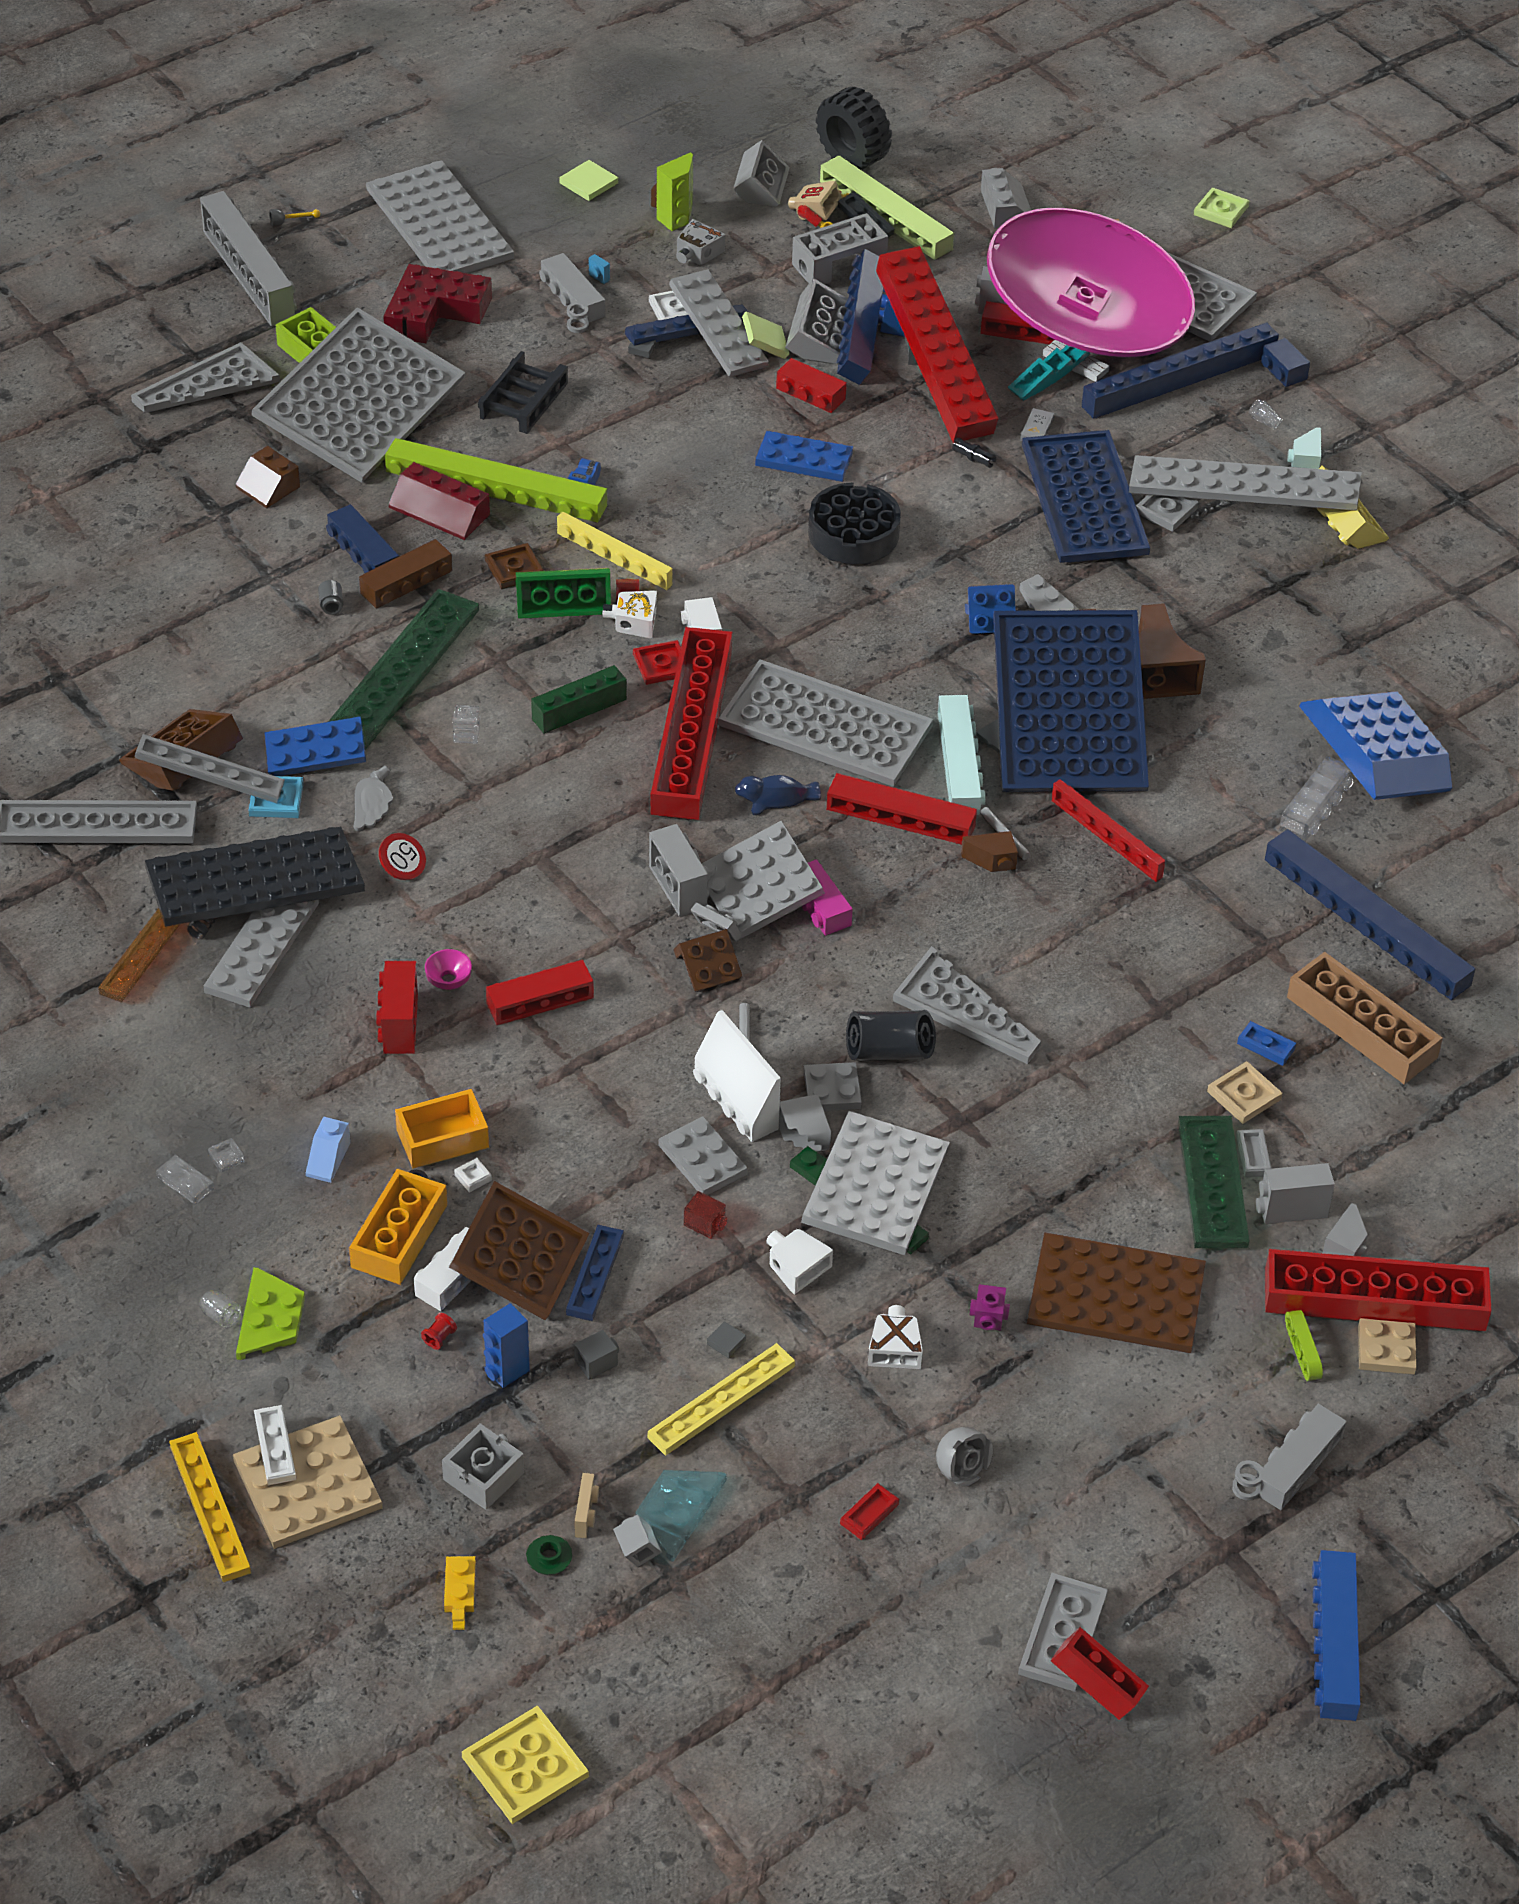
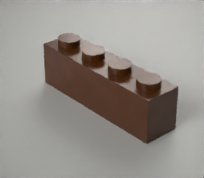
(405, 573)

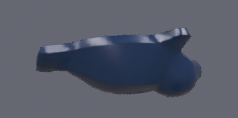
(775, 792)

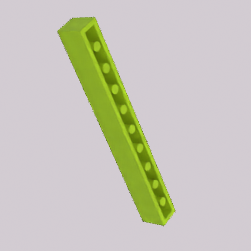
(503, 480)

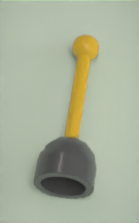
(277, 217)

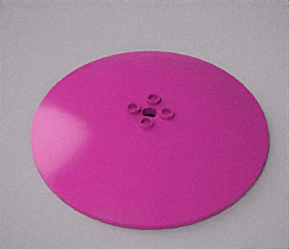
(1058, 255)

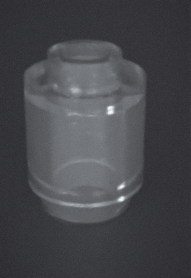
(220, 1308)

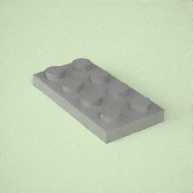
(1063, 1610)

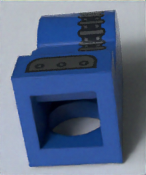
(587, 472)

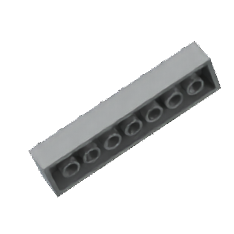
(248, 258)

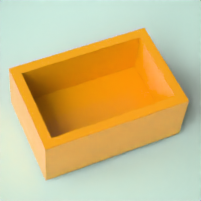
(442, 1128)

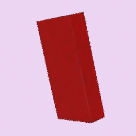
(869, 1511)

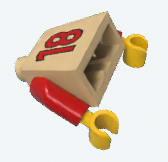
(817, 202)

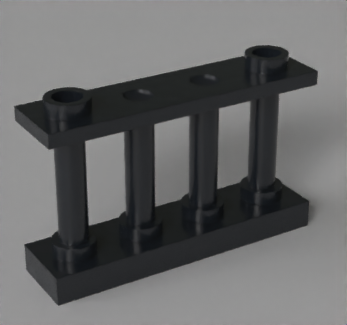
(536, 404)

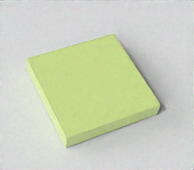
(588, 180)
(1221, 207)
(765, 335)

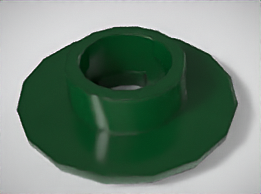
(551, 1565)

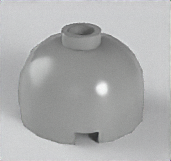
(963, 1455)

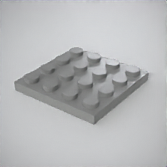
(761, 879)

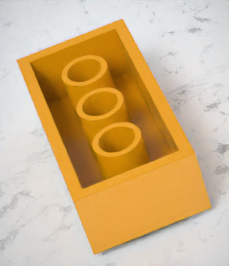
(398, 1226)

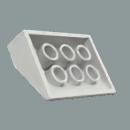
(739, 1079)

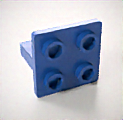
(983, 603)

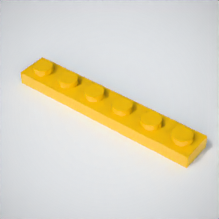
(210, 1507)

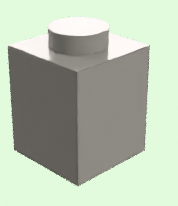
(637, 1540)

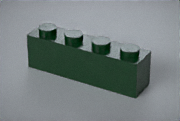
(579, 699)

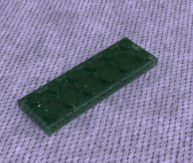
(1213, 1182)

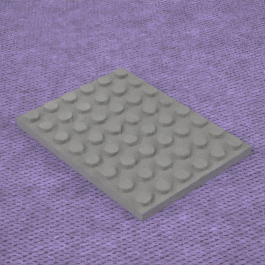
(358, 394)

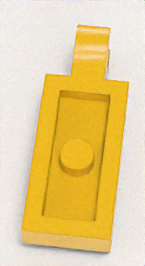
(459, 1588)

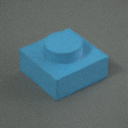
(599, 269)

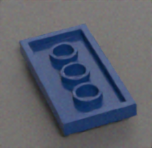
(804, 456)
(315, 747)

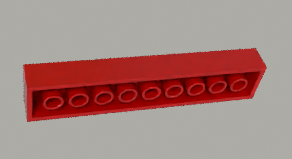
(936, 344)
(691, 723)

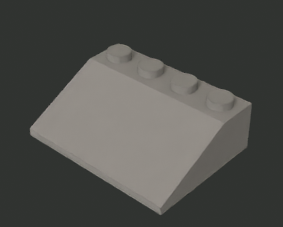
(818, 324)

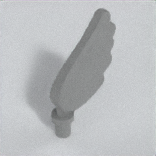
(372, 800)

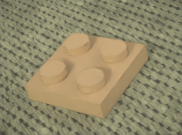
(1244, 1092)
(1387, 1346)

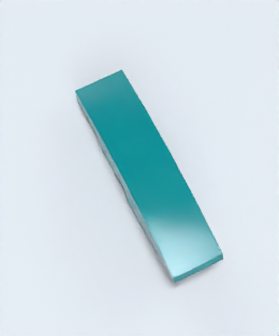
(1047, 371)

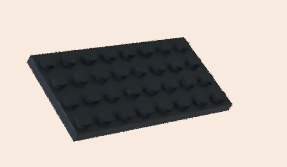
(253, 876)

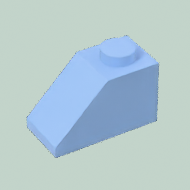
(328, 1149)

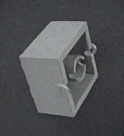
(483, 1466)

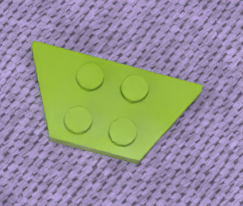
(270, 1314)

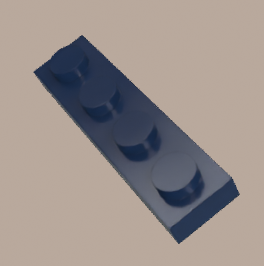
(594, 1273)

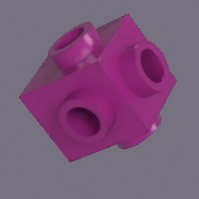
(989, 1307)

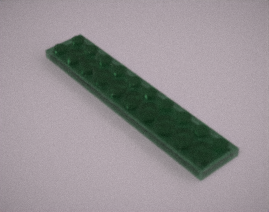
(407, 662)

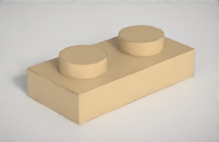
(584, 1515)

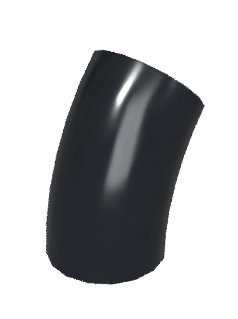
(890, 1035)

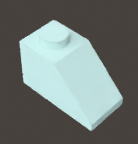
(1306, 450)

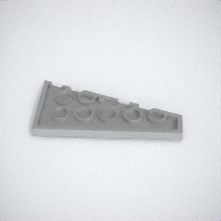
(218, 375)
(964, 1007)

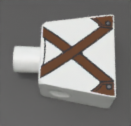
(895, 1341)

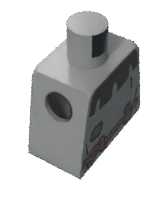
(699, 243)

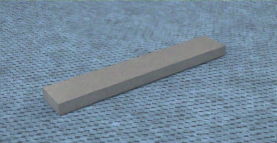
(209, 768)

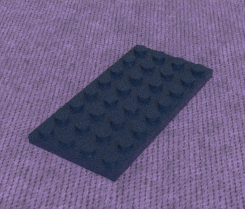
(1085, 496)

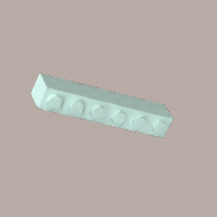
(960, 751)

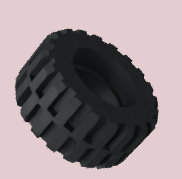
(854, 127)

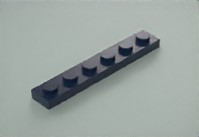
(668, 328)

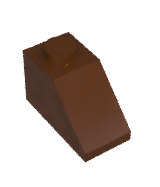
(991, 851)

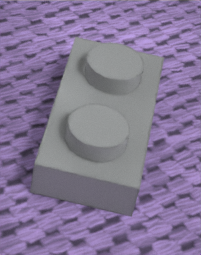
(712, 919)

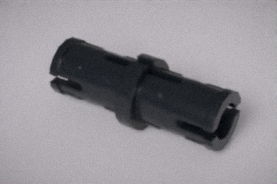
(974, 452)

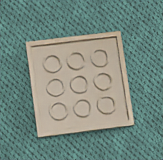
(327, 1488)

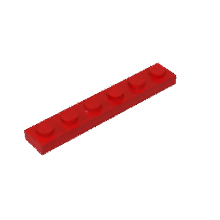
(1108, 830)

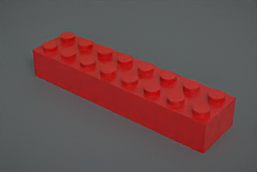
(1378, 1289)

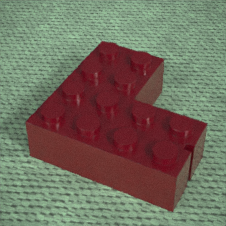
(435, 293)

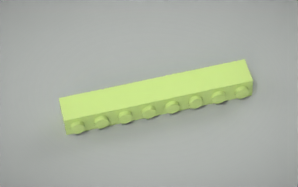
(906, 219)

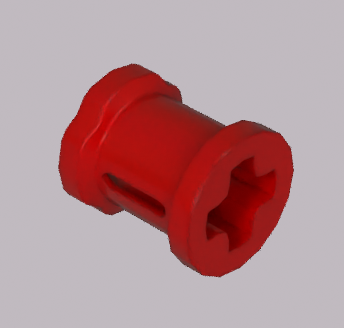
(439, 1331)

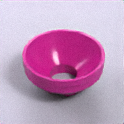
(448, 962)

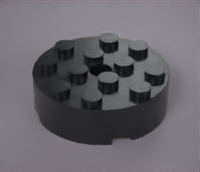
(854, 523)

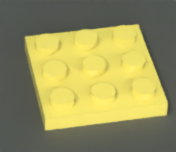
(525, 1764)

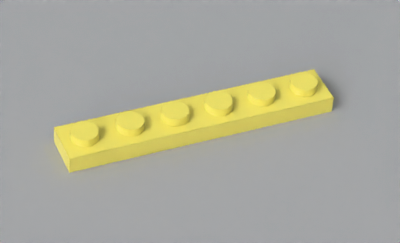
(614, 550)
(721, 1399)

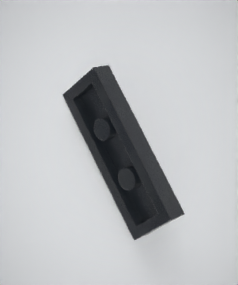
(855, 206)

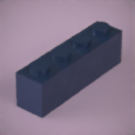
(359, 538)

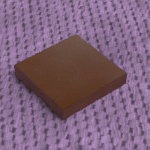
(511, 560)

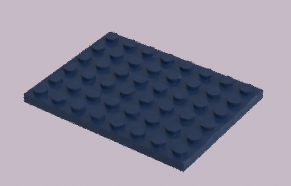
(1070, 700)

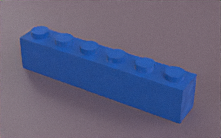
(1337, 1635)

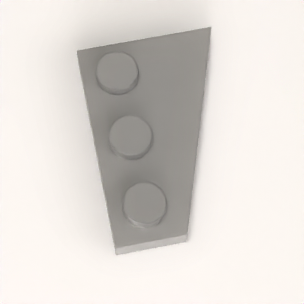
(1043, 596)

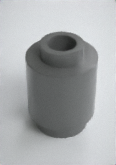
(330, 597)

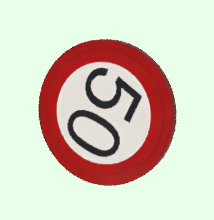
(402, 856)

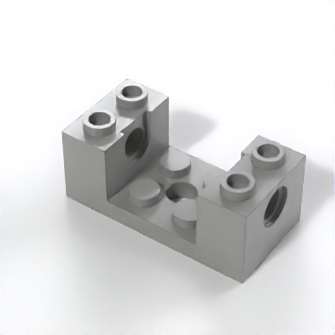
(818, 248)

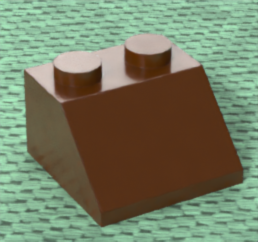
(268, 477)

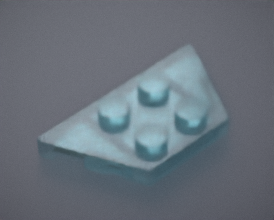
(678, 1505)

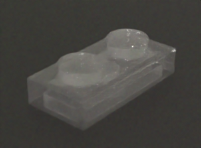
(185, 1179)

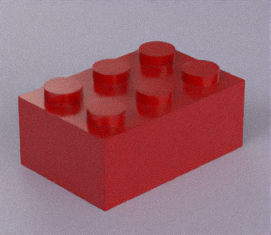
(398, 1008)

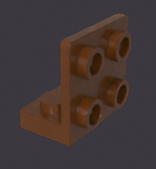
(709, 960)

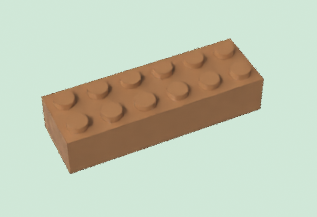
(1364, 1017)

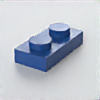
(1266, 1043)

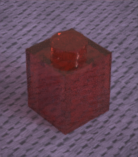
(705, 1215)

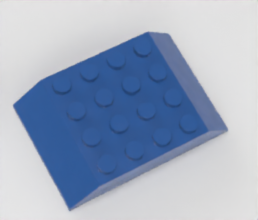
(1383, 744)

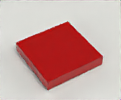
(658, 661)

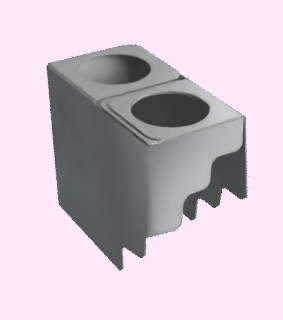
(805, 1123)

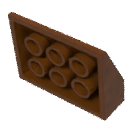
(196, 730)

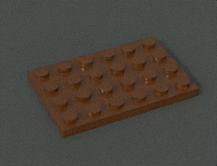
(1117, 1292)

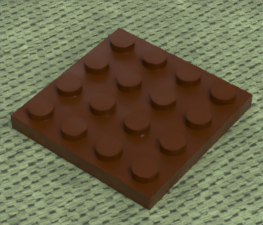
(519, 1250)

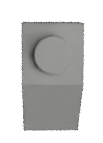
(1348, 1235)

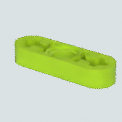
(1303, 1345)

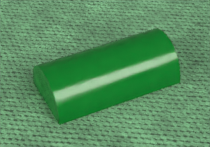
(562, 592)

